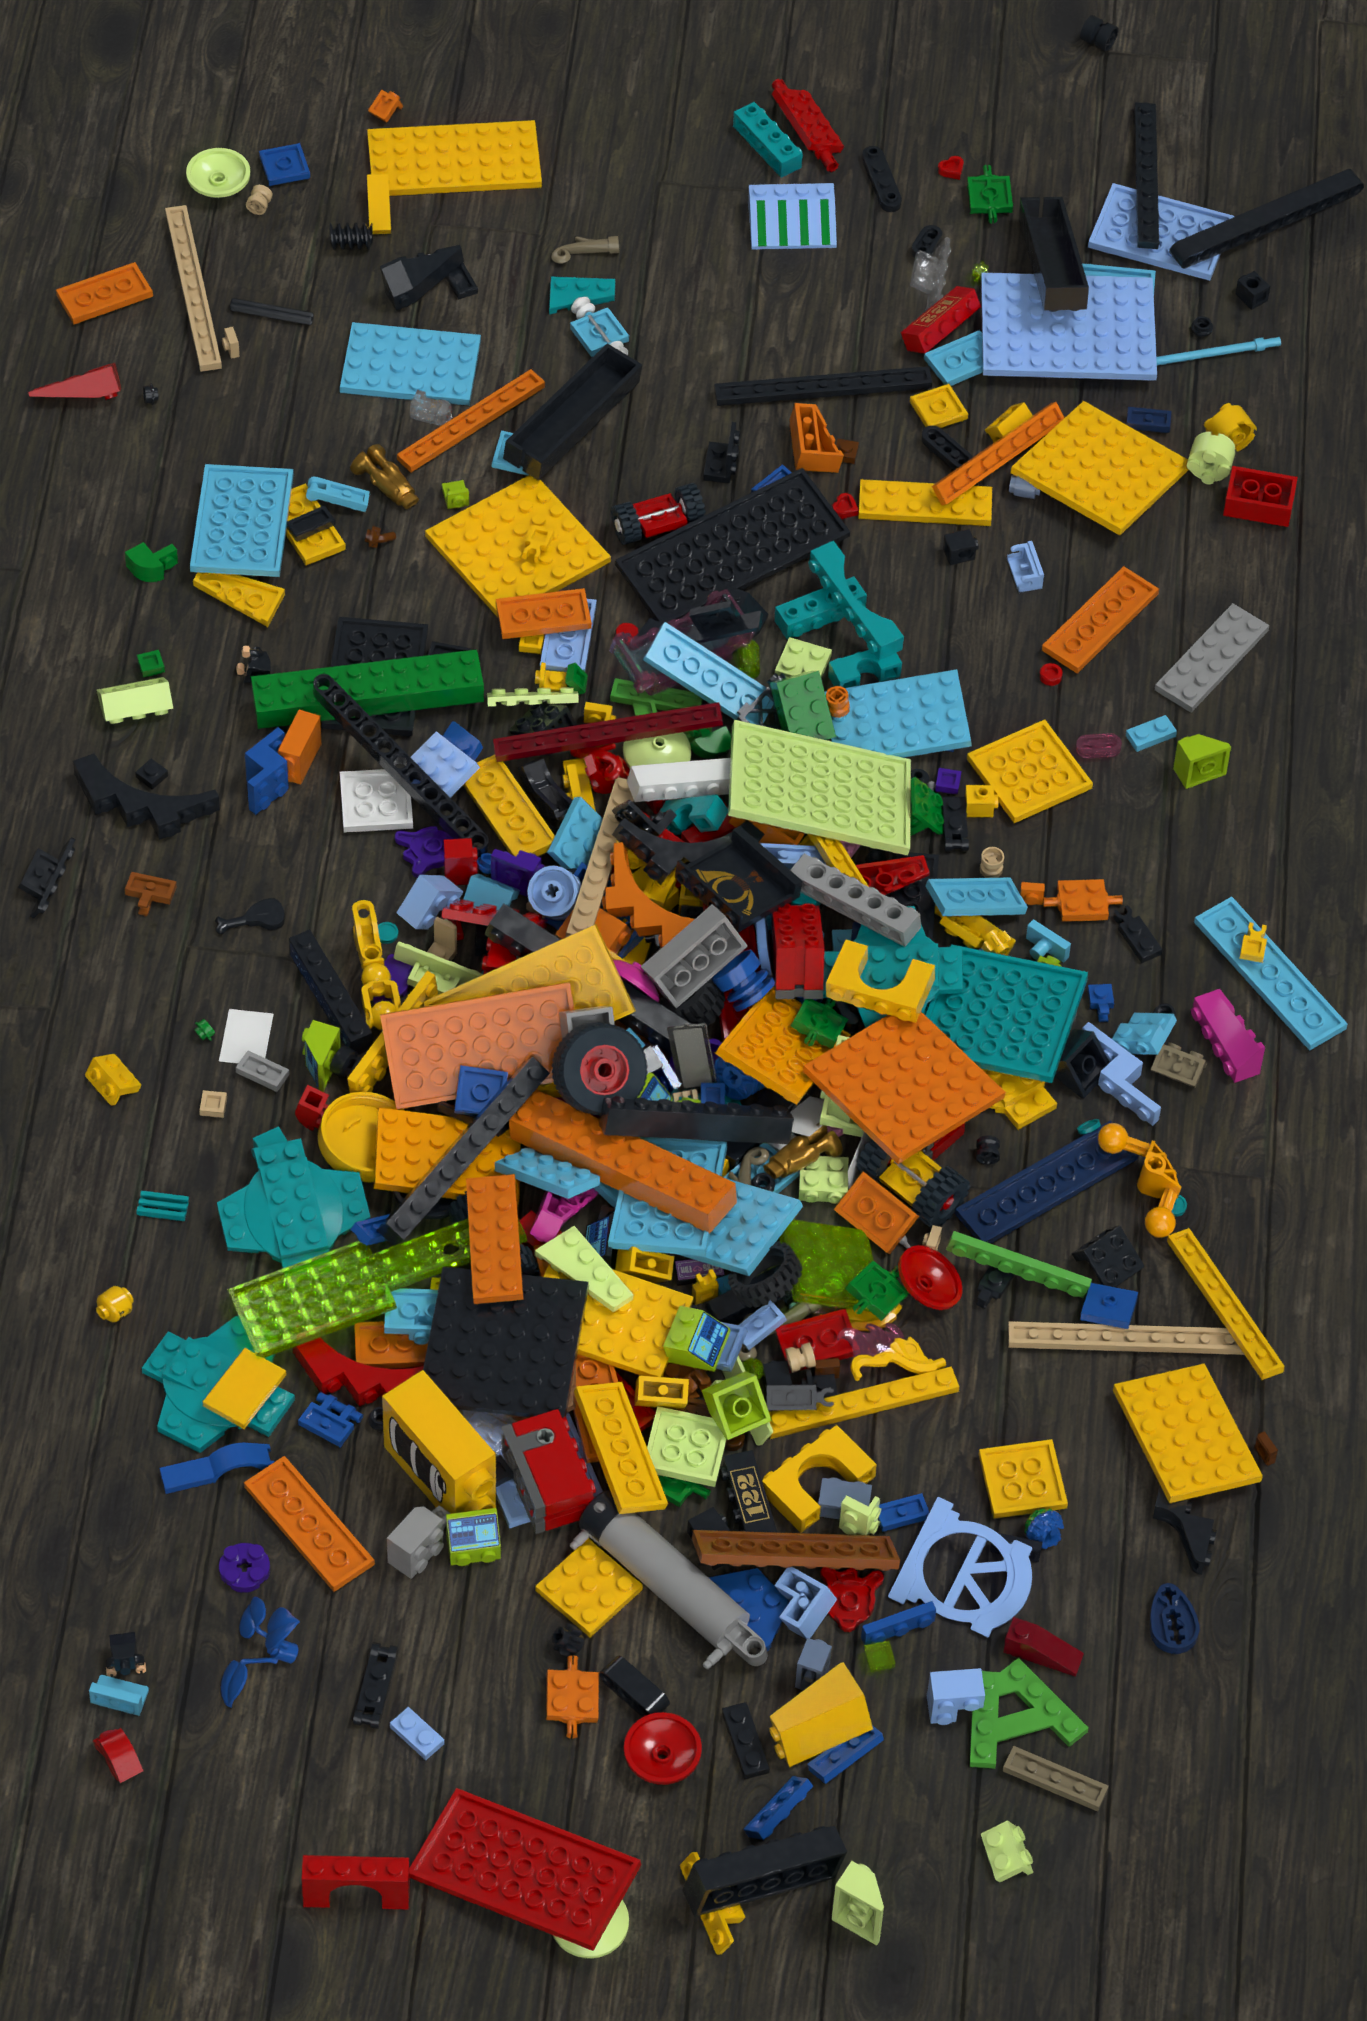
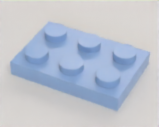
(445, 763)

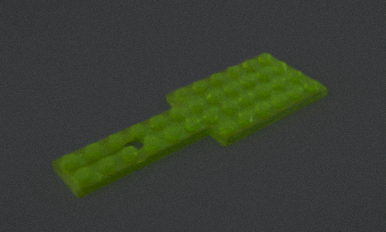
(340, 1288)

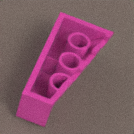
(1228, 1036)
(556, 1211)

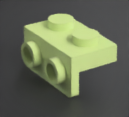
(859, 1518)
(1007, 1851)

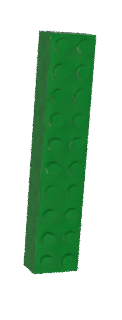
(375, 687)

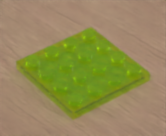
(829, 1261)

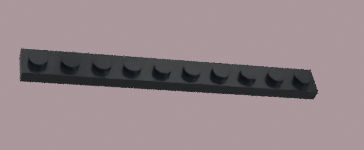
(1146, 176)
(823, 386)

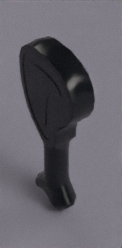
(265, 913)

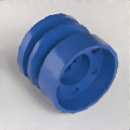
(746, 983)
(737, 1084)

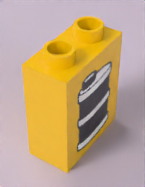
(438, 1447)

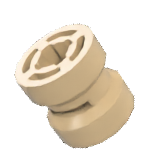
(259, 199)
(992, 862)
(800, 1357)

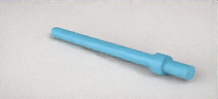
(1257, 344)

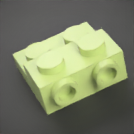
(824, 1180)

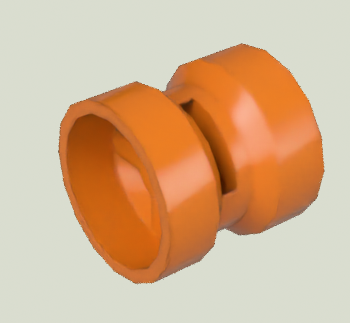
(838, 701)

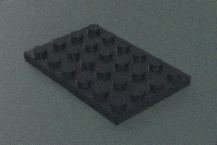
(374, 641)

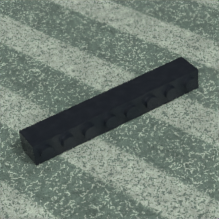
(696, 1120)

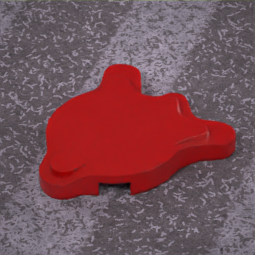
(853, 1595)

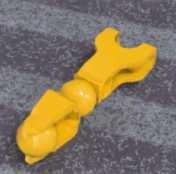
(375, 975)

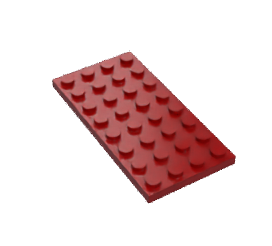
(524, 1869)

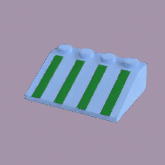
(792, 216)

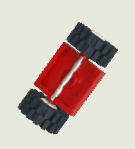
(657, 514)

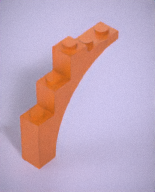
(628, 900)

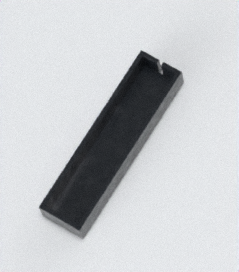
(1053, 254)
(572, 411)

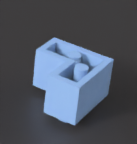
(426, 899)
(808, 1602)
(953, 1692)

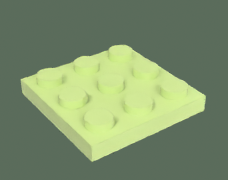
(686, 1446)

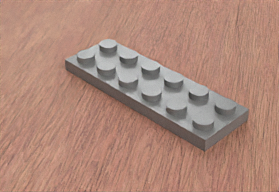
(1211, 657)

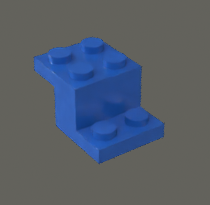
(266, 772)

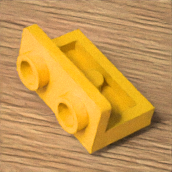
(111, 1078)

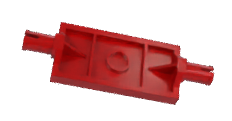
(808, 123)

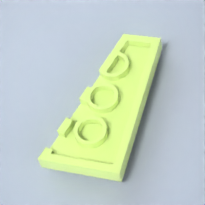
(566, 695)
(581, 1262)

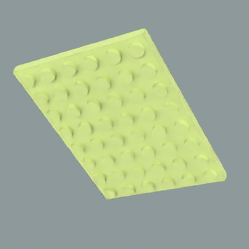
(820, 787)

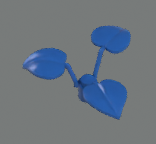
(278, 1628)

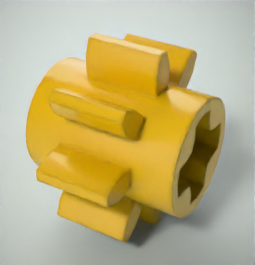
(996, 942)

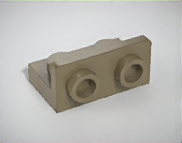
(1179, 1065)

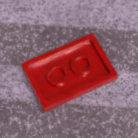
(821, 1333)

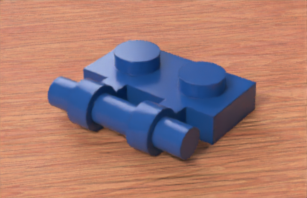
(327, 1424)

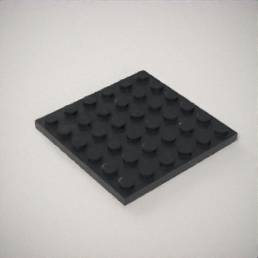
(506, 1353)

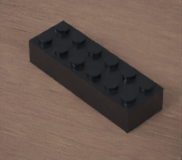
(764, 1870)

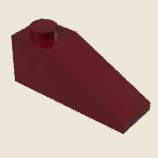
(1041, 1647)

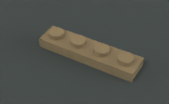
(1055, 1778)

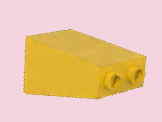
(820, 1717)

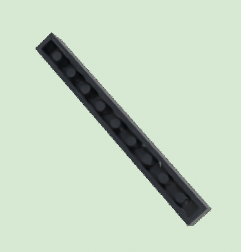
(524, 937)
(463, 1151)

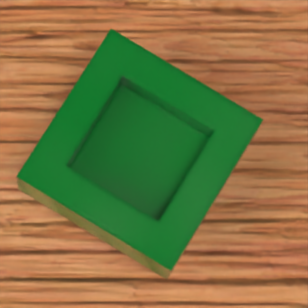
(150, 663)
(576, 678)

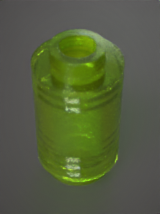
(749, 659)

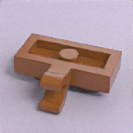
(149, 889)

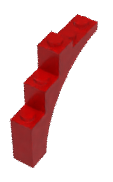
(332, 1370)

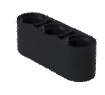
(633, 1687)

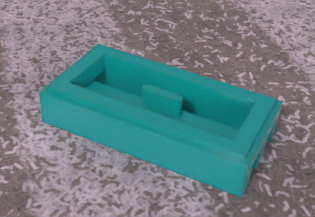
(163, 1203)

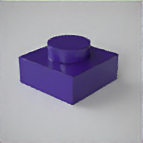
(948, 781)

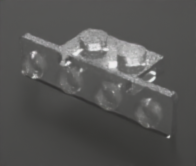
(930, 271)

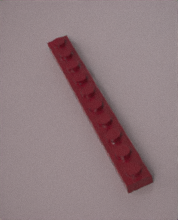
(607, 732)

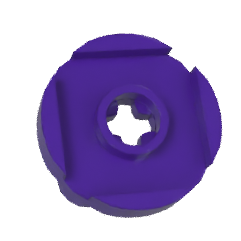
(238, 1555)

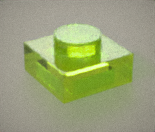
(879, 1656)

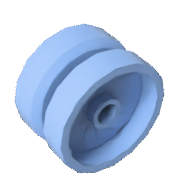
(545, 884)

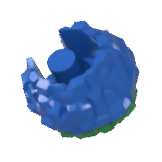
(1043, 1527)

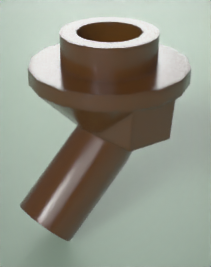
(374, 537)

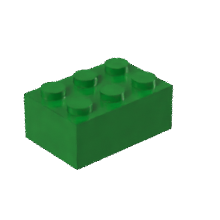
(803, 705)

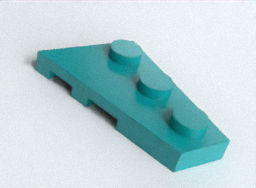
(567, 289)

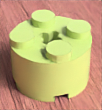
(1211, 457)

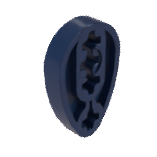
(1161, 1624)

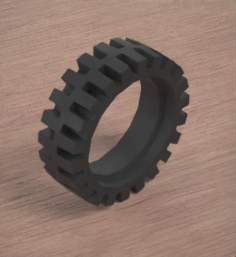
(774, 1285)

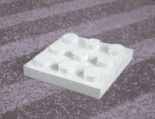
(374, 802)

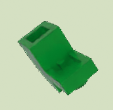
(149, 565)
(711, 744)

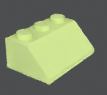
(135, 700)
(859, 1902)

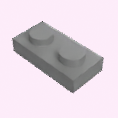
(262, 1071)

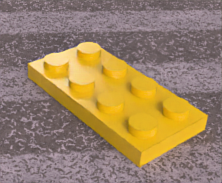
(318, 545)

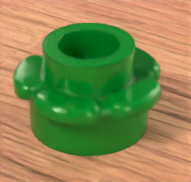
(204, 1030)

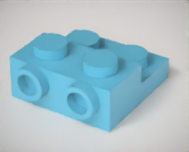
(1145, 1032)

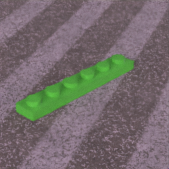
(1018, 1264)

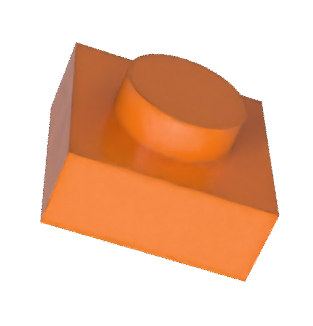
(1032, 893)

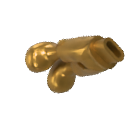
(388, 479)
(800, 1154)

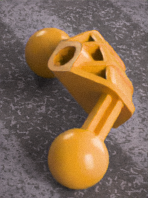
(1155, 1180)

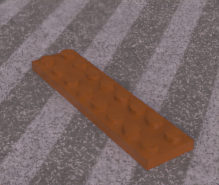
(795, 1550)

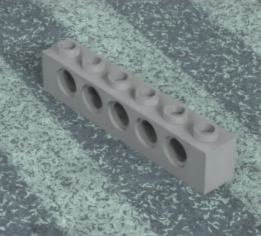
(857, 900)

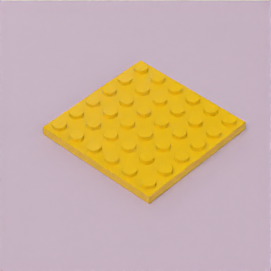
(1101, 467)
(490, 537)

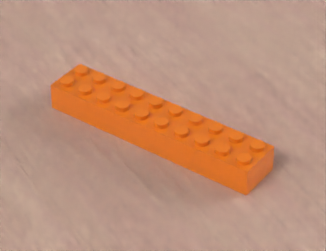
(624, 1161)

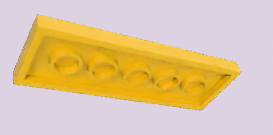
(920, 504)
(508, 809)
(375, 1061)
(620, 1448)

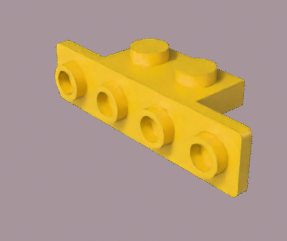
(577, 781)
(970, 929)
(716, 1921)

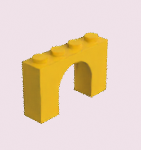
(901, 1001)
(830, 1450)

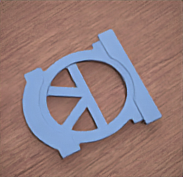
(944, 1522)

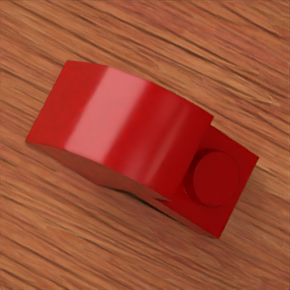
(595, 772)
(311, 1107)
(118, 1754)

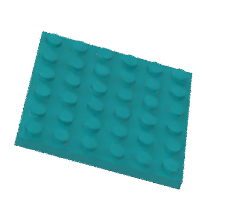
(1011, 1013)

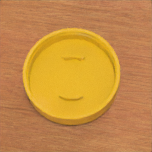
(349, 1132)

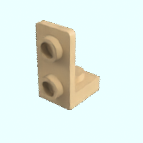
(444, 939)

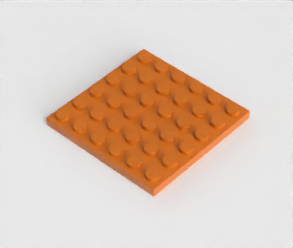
(904, 1083)

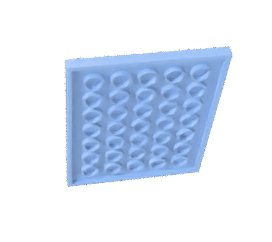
(1102, 342)

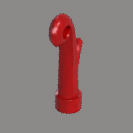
(601, 752)

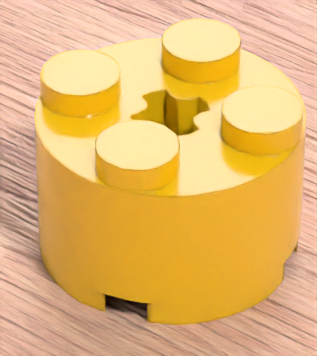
(1234, 424)

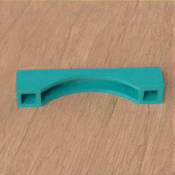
(879, 633)

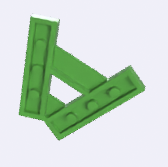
(643, 703)
(1044, 1712)

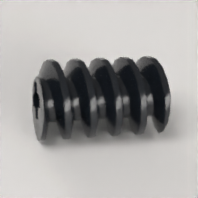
(351, 236)

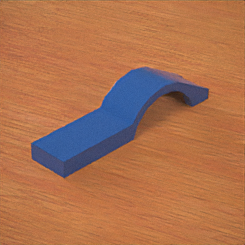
(210, 1468)

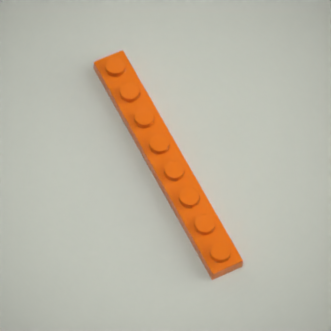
(470, 420)
(998, 453)

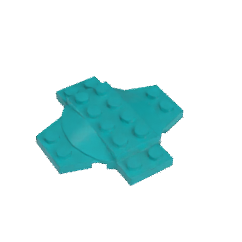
(890, 962)
(291, 1206)
(189, 1374)

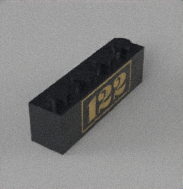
(747, 1493)

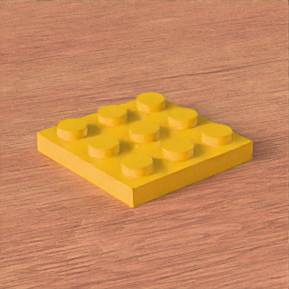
(1022, 1478)
(589, 1588)

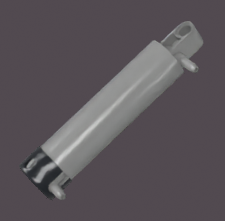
(671, 1579)

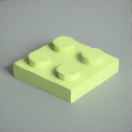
(802, 657)

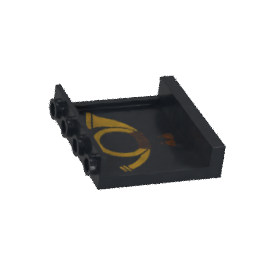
(740, 880)

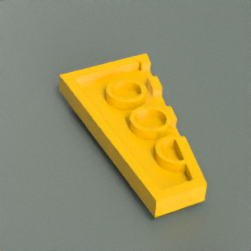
(244, 594)

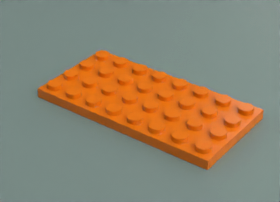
(480, 1032)

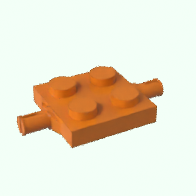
(1082, 900)
(572, 1696)

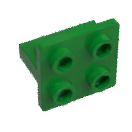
(925, 808)

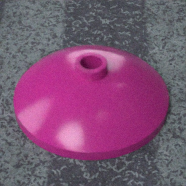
(637, 978)

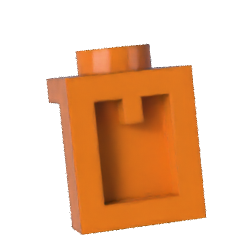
(385, 105)

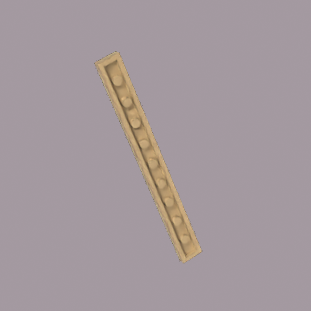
(193, 288)
(599, 865)
(1113, 1338)

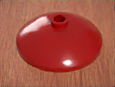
(930, 1277)
(663, 1735)

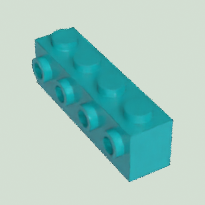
(767, 139)
(813, 610)

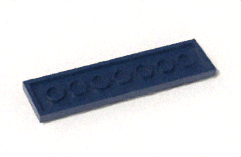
(1040, 1187)

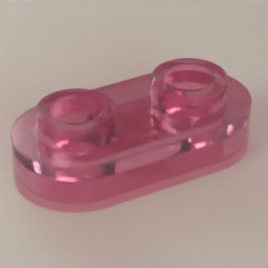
(1098, 744)

